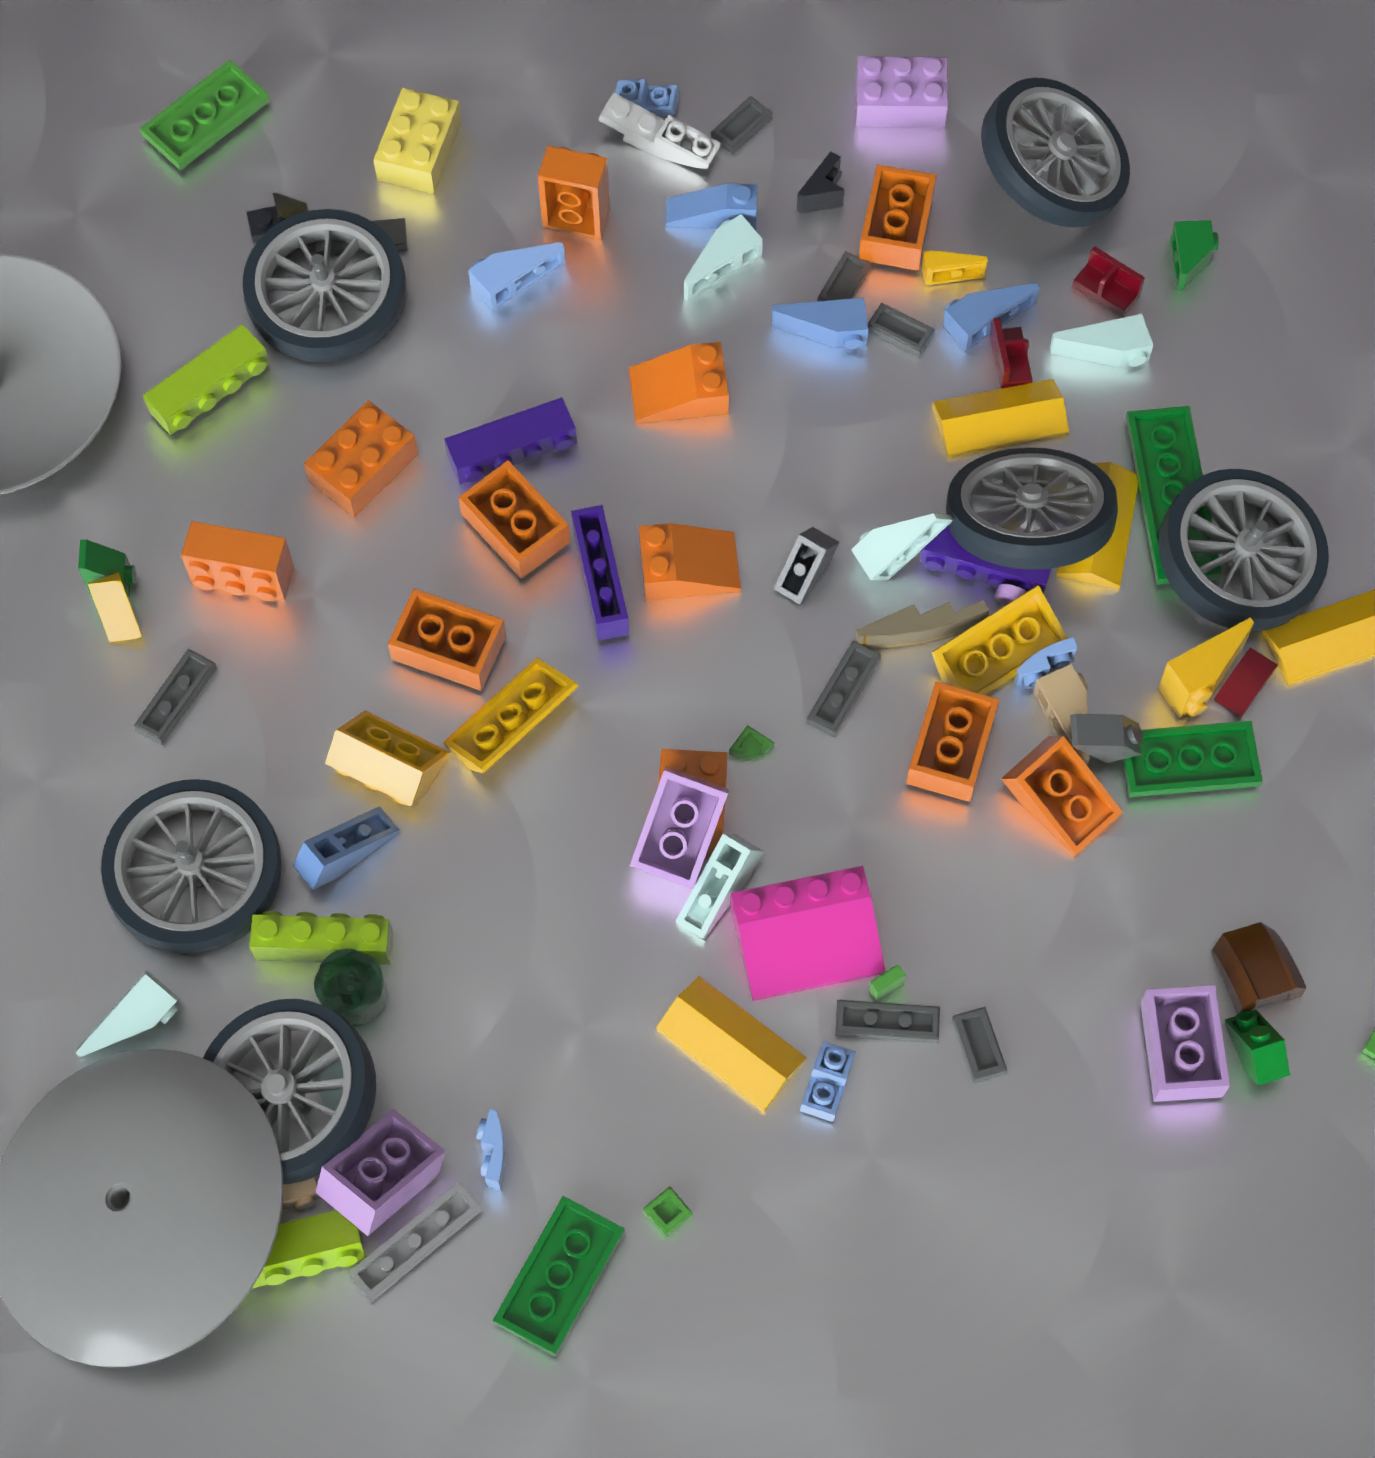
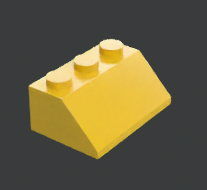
(386, 757)

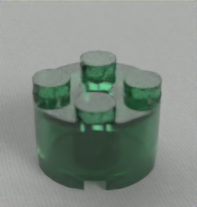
(356, 969)

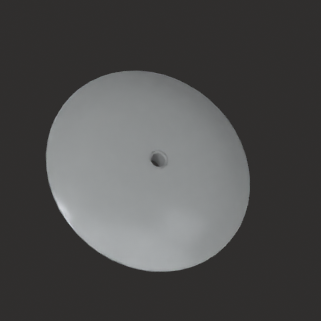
(54, 369)
(199, 1218)

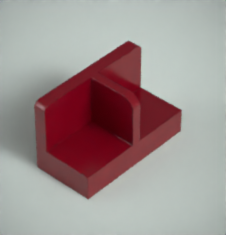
(1109, 282)
(1010, 355)

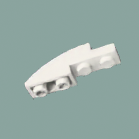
(660, 137)

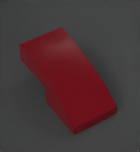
(1245, 682)

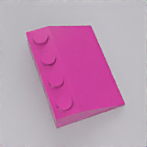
(807, 933)

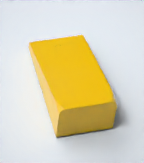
(949, 267)

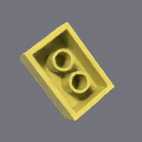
(417, 140)

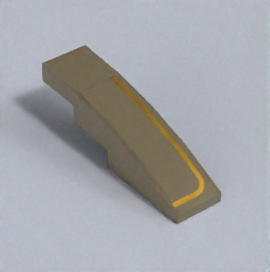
(911, 628)

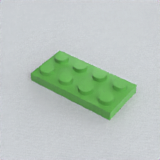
(205, 114)

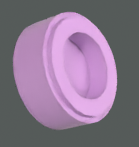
(1007, 593)

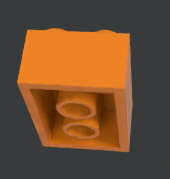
(574, 192)
(897, 217)
(361, 458)
(514, 519)
(237, 561)
(447, 639)
(952, 741)

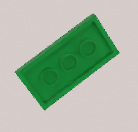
(1194, 760)
(559, 1276)

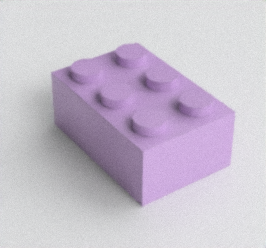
(901, 92)
(679, 827)
(1184, 1043)
(380, 1172)

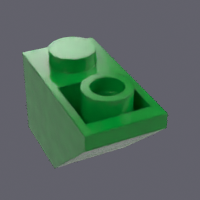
(1258, 1047)

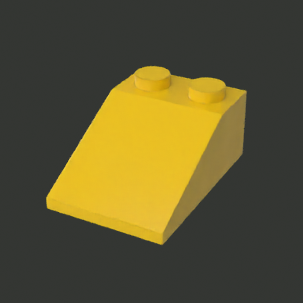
(1196, 674)

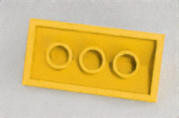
(1001, 418)
(1107, 564)
(1325, 638)
(999, 644)
(509, 715)
(731, 1043)

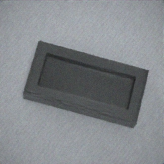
(741, 125)
(845, 278)
(900, 330)
(979, 1044)

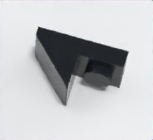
(821, 189)
(264, 219)

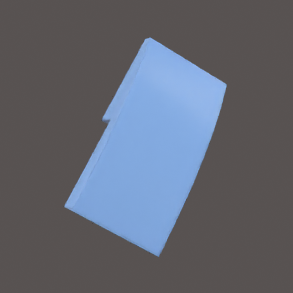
(656, 99)
(1056, 656)
(827, 1081)
(492, 1142)

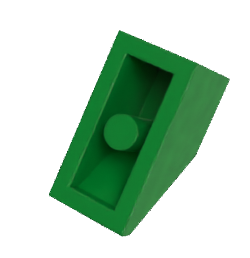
(1191, 249)
(101, 561)

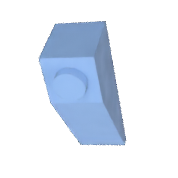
(512, 271)

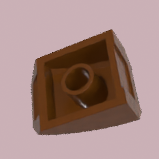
(1257, 967)

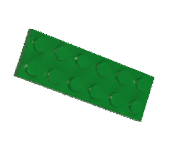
(1165, 464)

